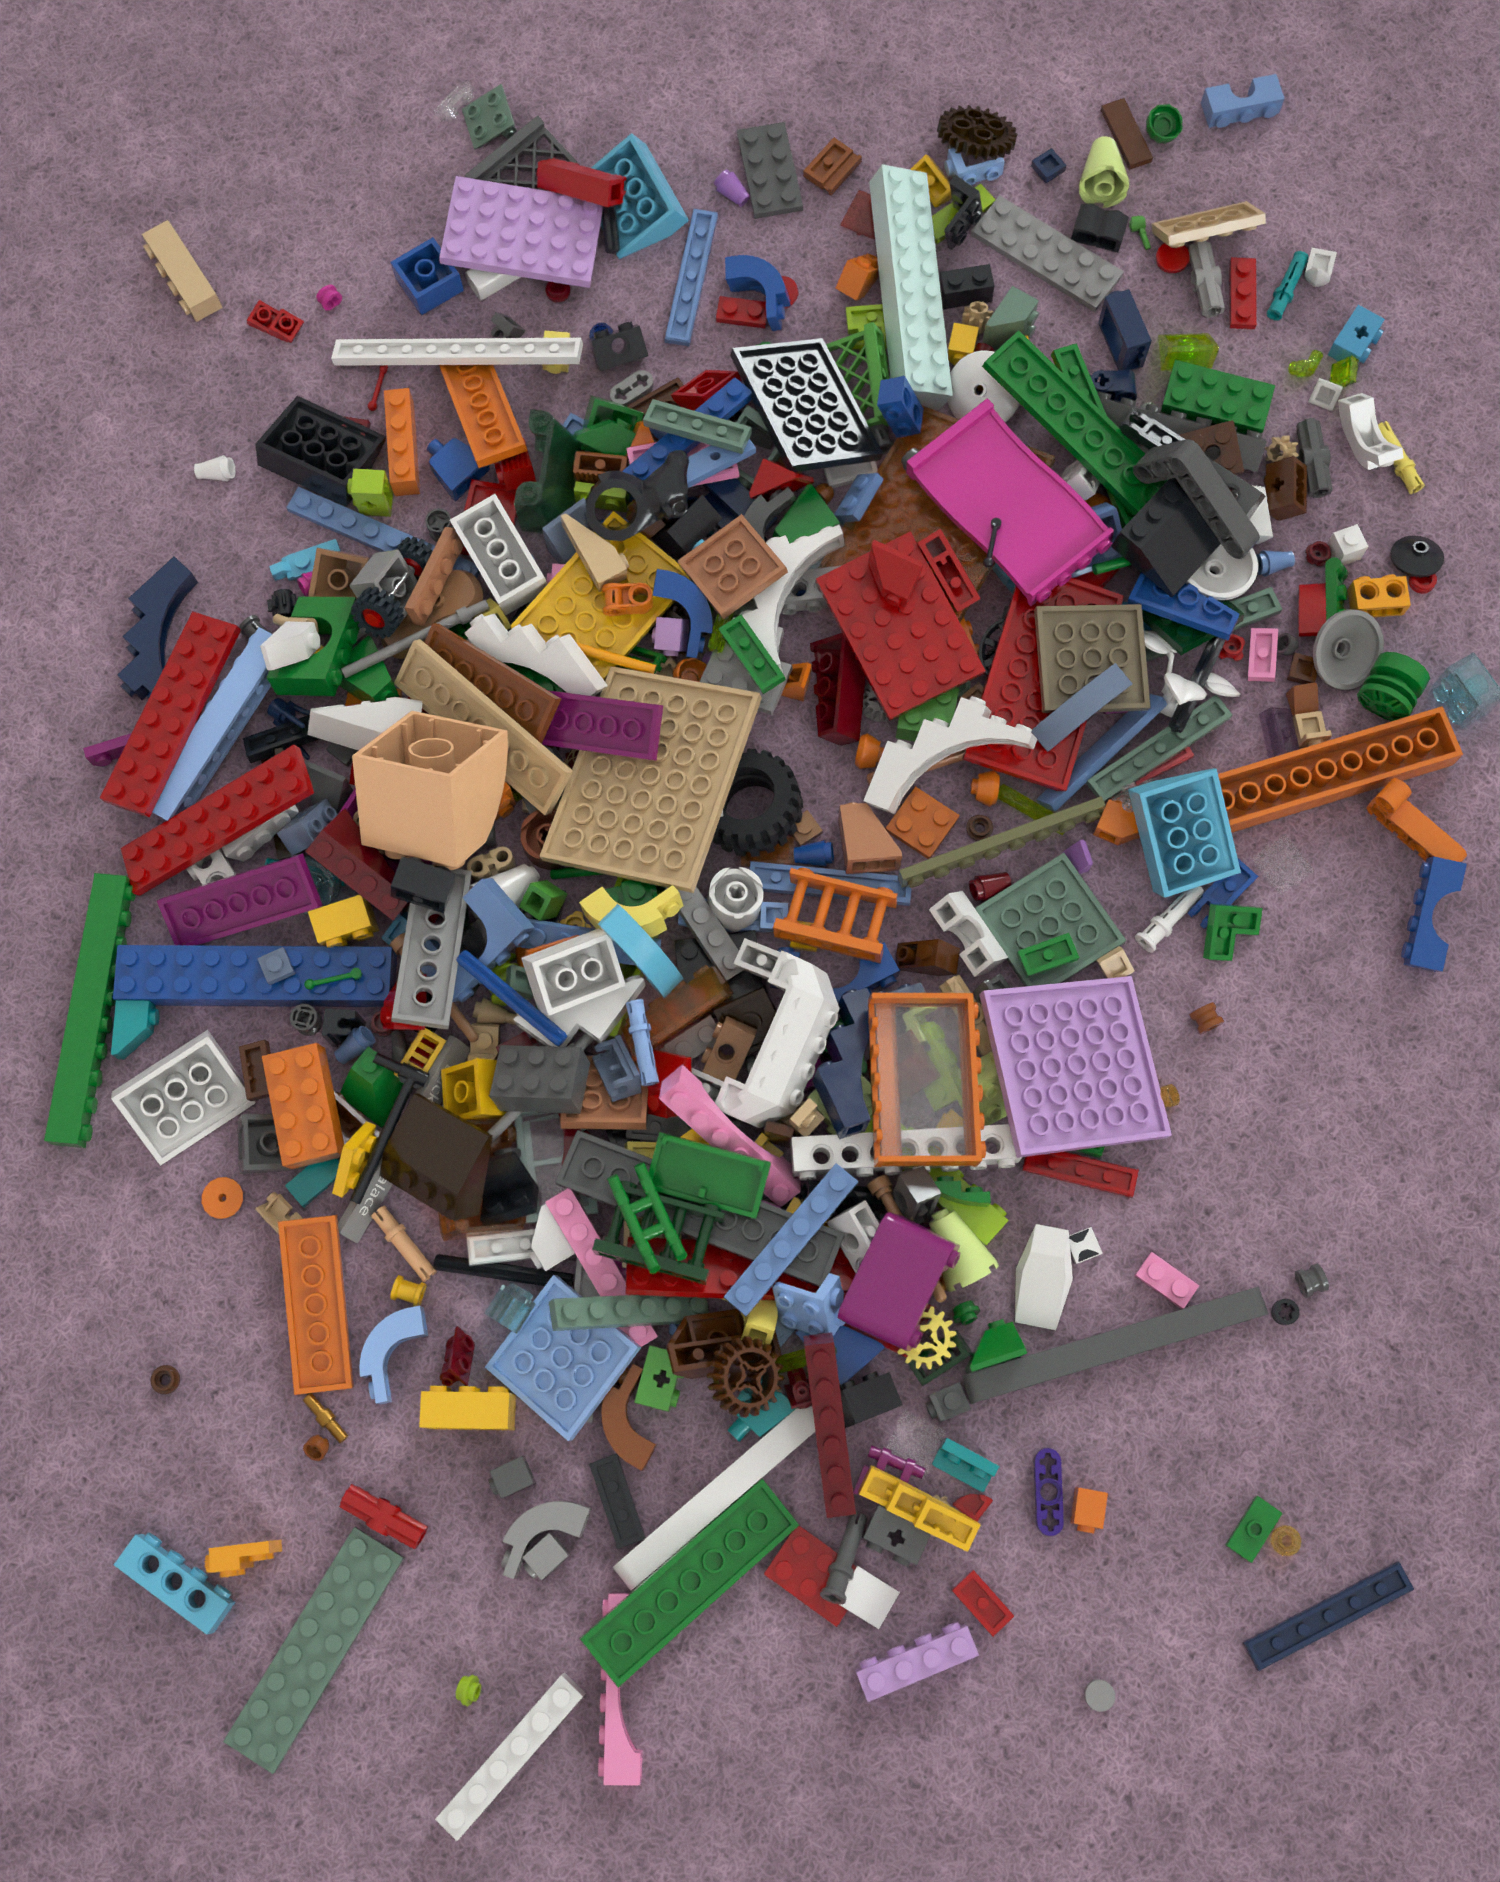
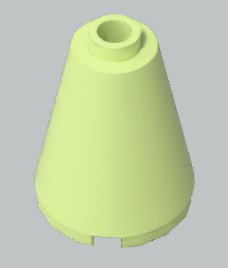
(1104, 174)
(974, 1256)

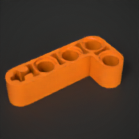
(1411, 824)

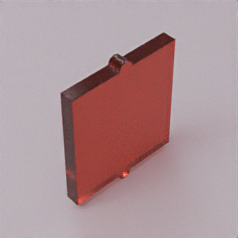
(860, 215)

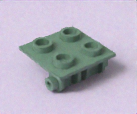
(489, 117)

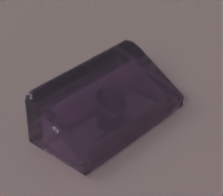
(1278, 731)

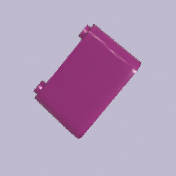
(897, 1280)

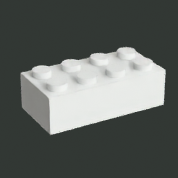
(499, 554)

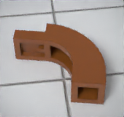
(617, 1428)

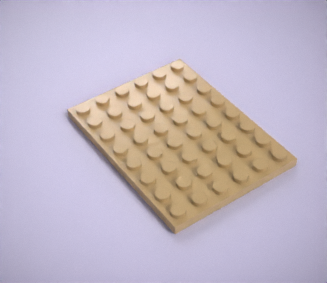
(661, 814)

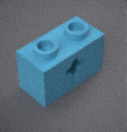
(1357, 335)

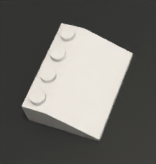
(182, 1097)

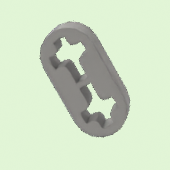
(631, 388)

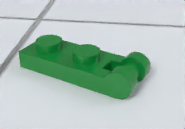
(1335, 588)

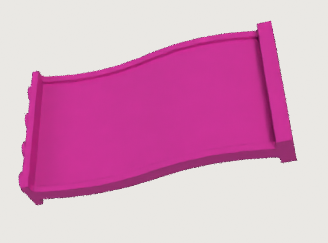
(988, 473)

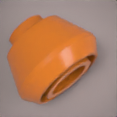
(868, 752)
(986, 787)

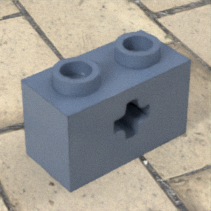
(306, 826)

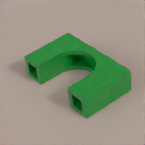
(321, 671)

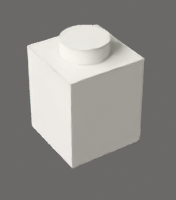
(1348, 544)

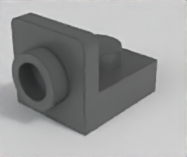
(947, 1403)

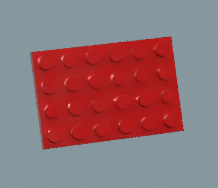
(903, 650)

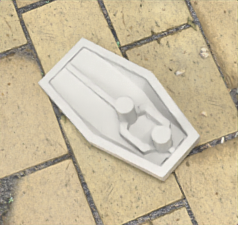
(1043, 1277)

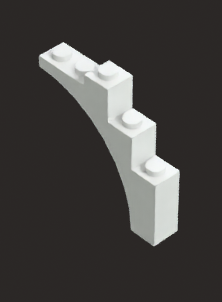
(798, 559)
(556, 659)
(935, 741)

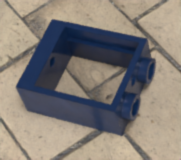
(1124, 330)

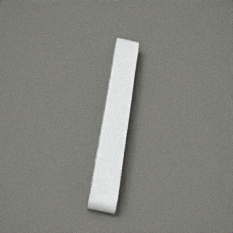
(715, 1497)

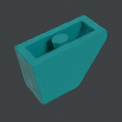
(132, 1025)

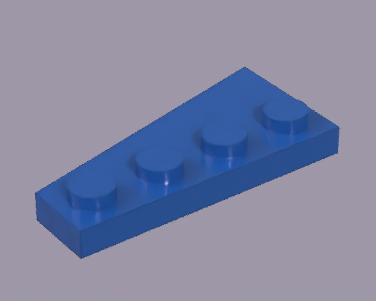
(1185, 607)

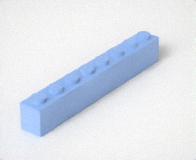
(217, 729)

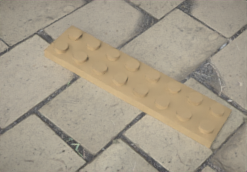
(448, 694)

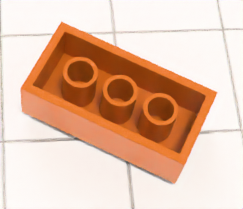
(303, 1105)

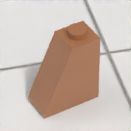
(865, 841)

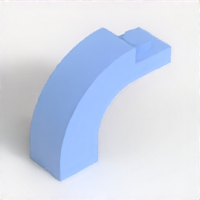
(382, 1341)

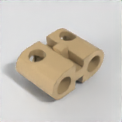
(491, 863)

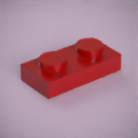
(741, 312)
(982, 1603)

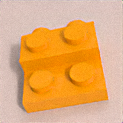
(235, 1558)

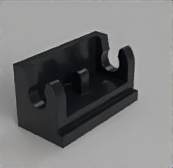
(339, 1024)

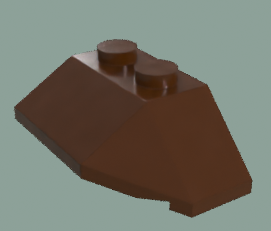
(701, 1336)

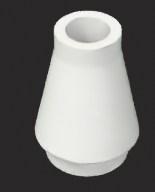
(216, 469)

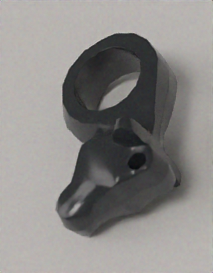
(656, 497)

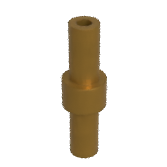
(325, 1418)

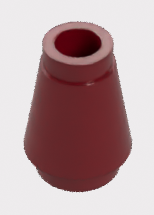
(988, 885)

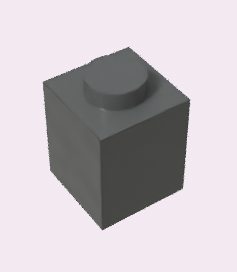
(511, 1478)

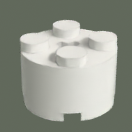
(735, 897)

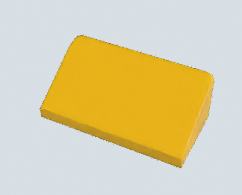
(937, 182)

